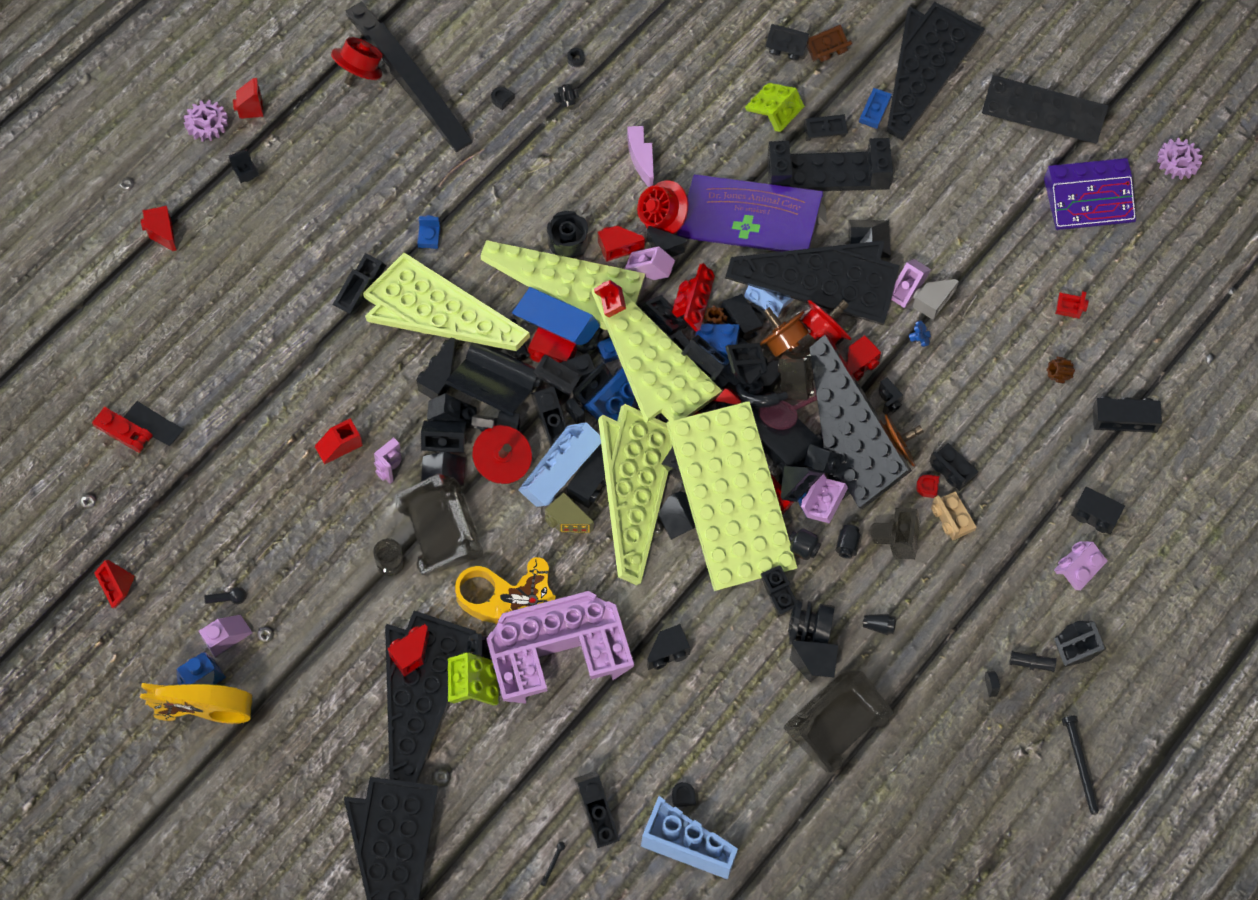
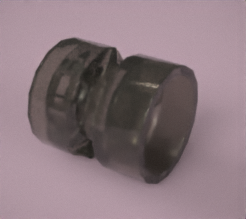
(388, 557)

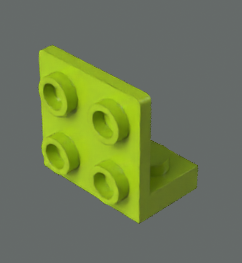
(778, 103)
(472, 679)

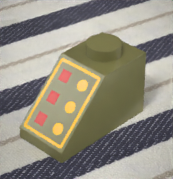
(567, 516)

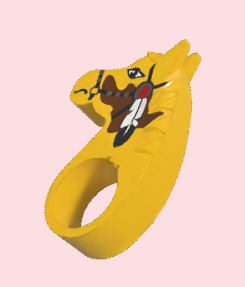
(529, 591)
(206, 701)

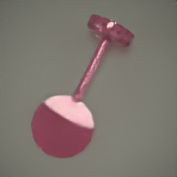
(783, 415)

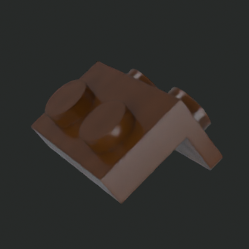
(827, 43)

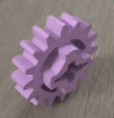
(206, 120)
(1179, 158)

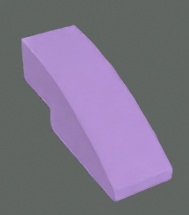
(640, 153)

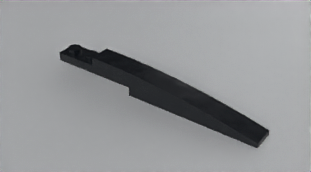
(409, 76)

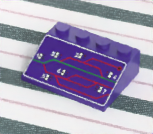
(1090, 193)

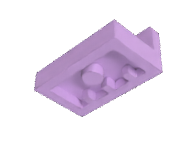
(387, 459)

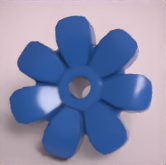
(920, 334)

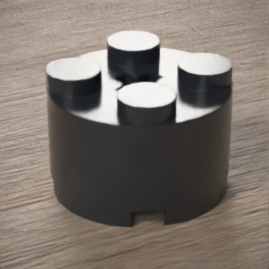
(567, 234)

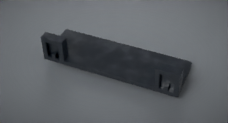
(1044, 109)

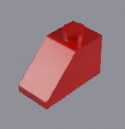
(249, 100)
(159, 226)
(619, 242)

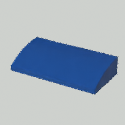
(611, 397)

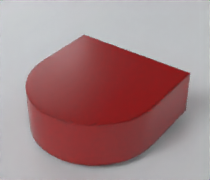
(928, 485)

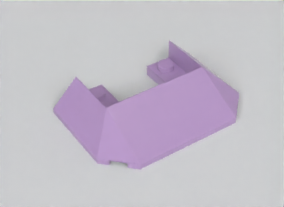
(552, 628)

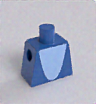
(200, 670)

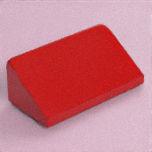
(729, 396)

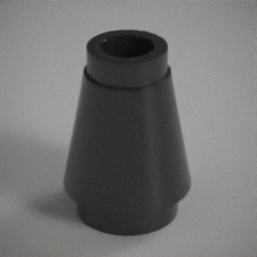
(880, 623)

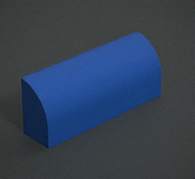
(556, 316)

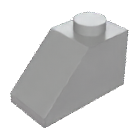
(934, 296)

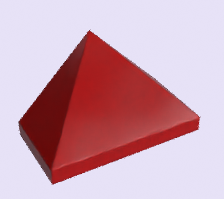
(114, 582)

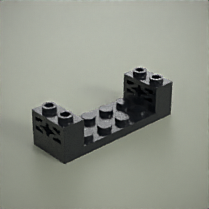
(831, 170)

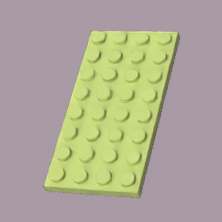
(731, 495)

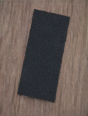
(153, 422)

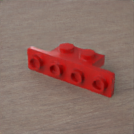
(694, 297)

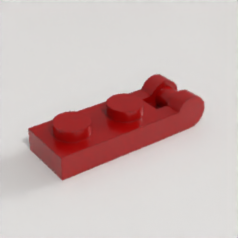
(121, 429)

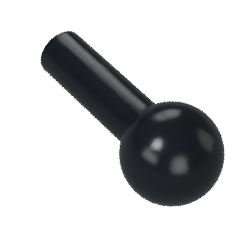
(236, 595)

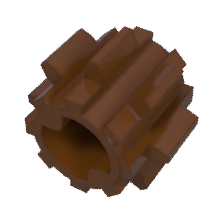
(714, 316)
(1060, 370)

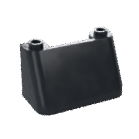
(785, 446)

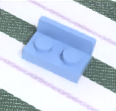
(767, 299)

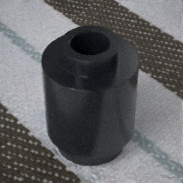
(848, 541)

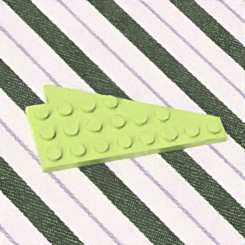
(561, 276)
(425, 302)
(654, 365)
(634, 484)

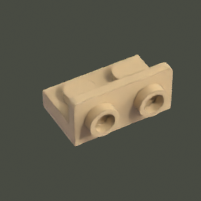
(953, 515)

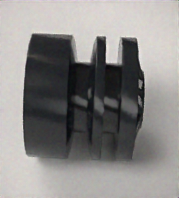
(811, 624)

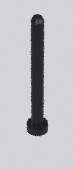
(1070, 721)

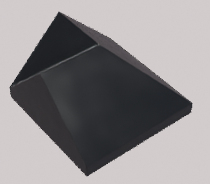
(870, 231)
(814, 659)

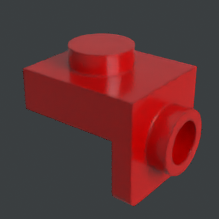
(611, 297)
(1071, 305)

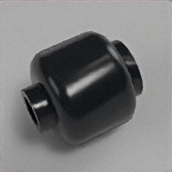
(804, 544)

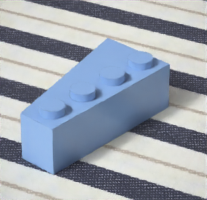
(560, 463)
(687, 841)

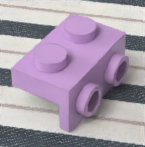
(823, 499)
(1081, 564)

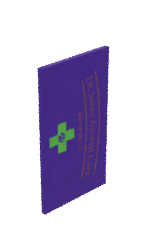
(750, 214)

